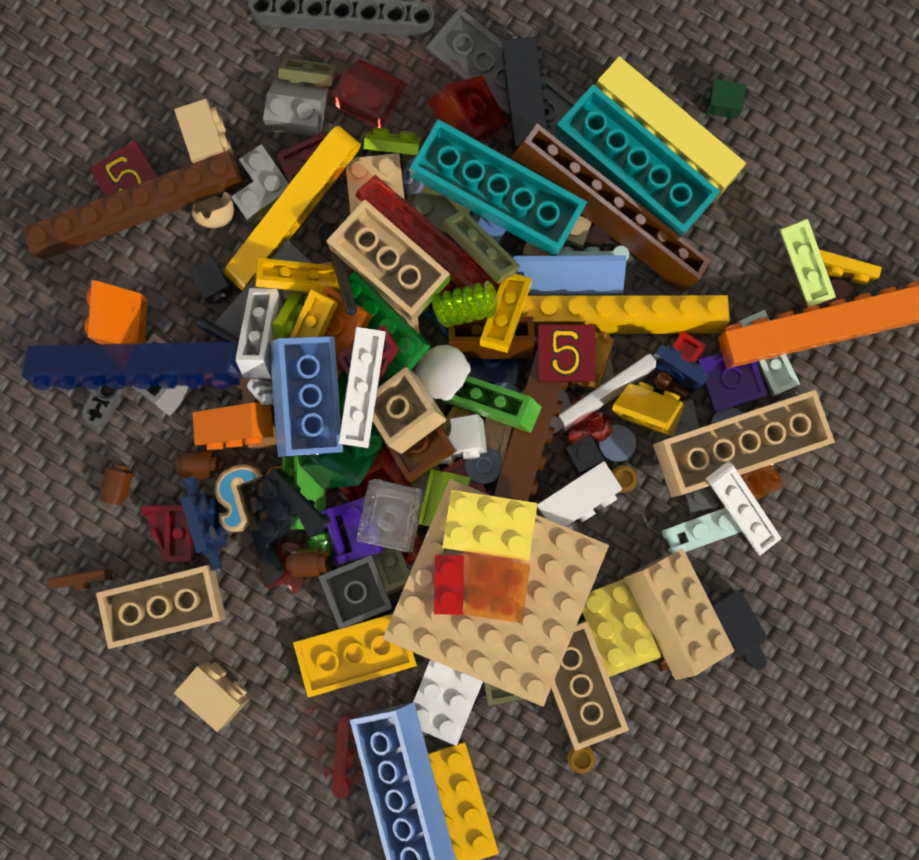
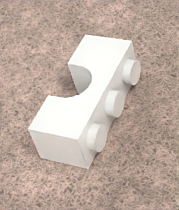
(467, 437)

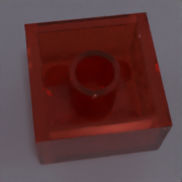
(468, 108)

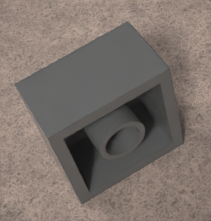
(355, 592)

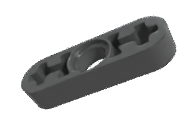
(107, 411)

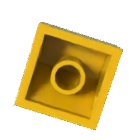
(650, 408)

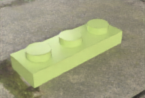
(807, 262)

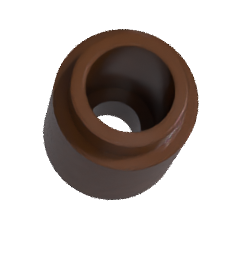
(198, 464)
(116, 484)
(308, 562)

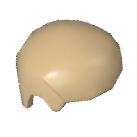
(214, 211)

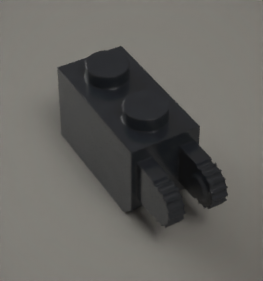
(741, 627)

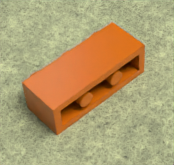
(233, 425)

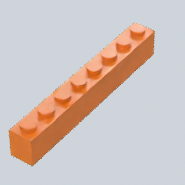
(820, 326)

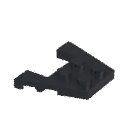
(272, 512)

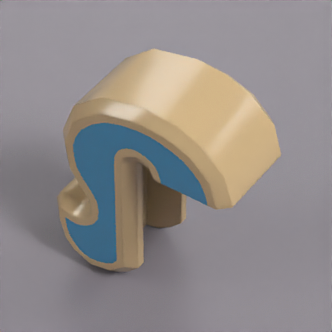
(230, 495)

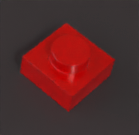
(689, 347)

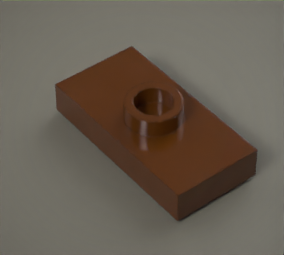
(80, 581)

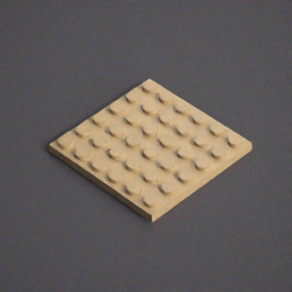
(499, 652)

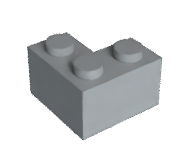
(265, 189)

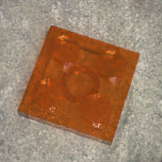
(496, 589)

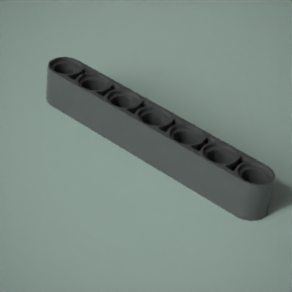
(353, 21)

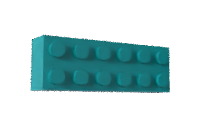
(635, 160)
(497, 188)

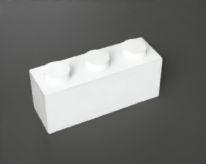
(257, 332)
(581, 497)

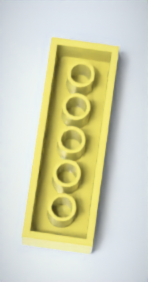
(671, 124)

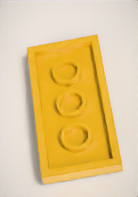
(350, 656)
(462, 803)

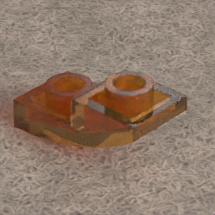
(763, 481)

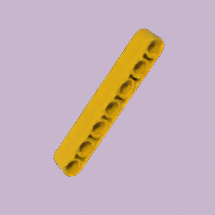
(293, 205)

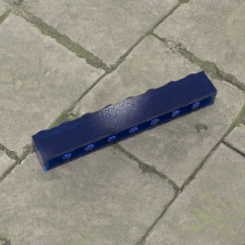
(132, 365)

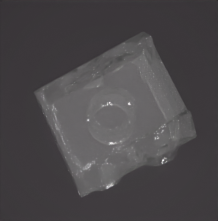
(390, 515)

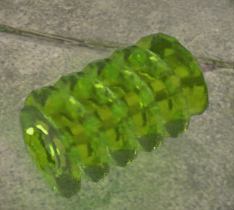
(465, 305)

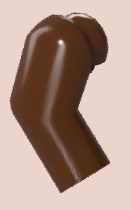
(664, 382)

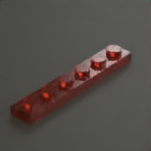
(462, 268)

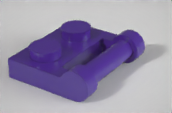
(351, 515)

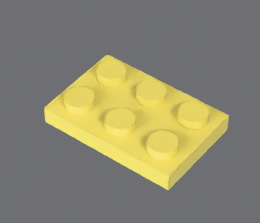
(490, 525)
(619, 628)

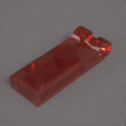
(343, 757)

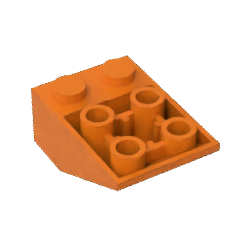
(115, 315)

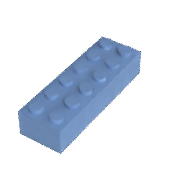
(402, 784)

